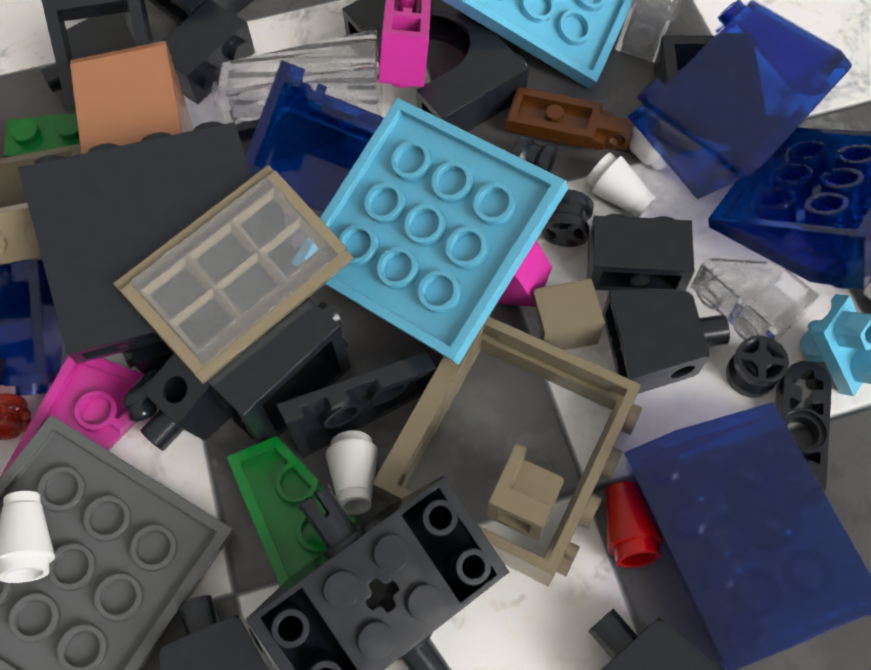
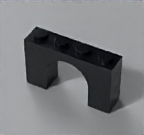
(476, 86)

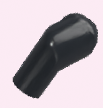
(136, 401)

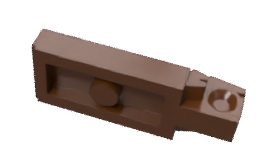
(567, 120)

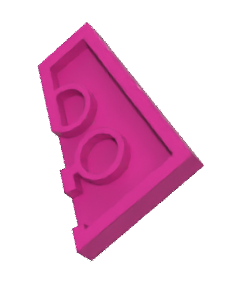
(87, 400)

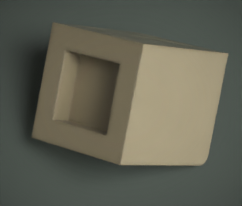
(569, 314)
(524, 495)

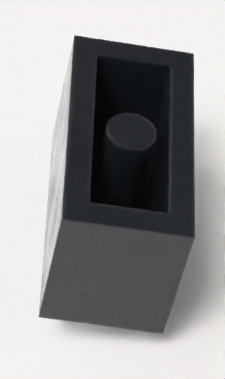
(203, 44)
(640, 253)

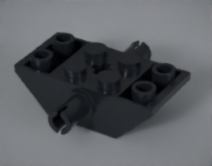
(418, 546)

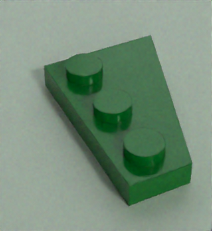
(272, 487)

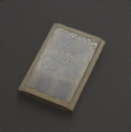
(234, 273)

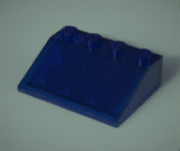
(807, 207)
(750, 534)

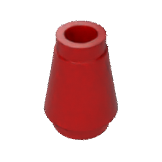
(630, 529)

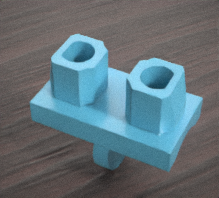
(842, 343)

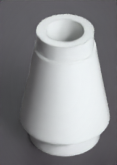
(620, 185)
(352, 469)
(24, 539)

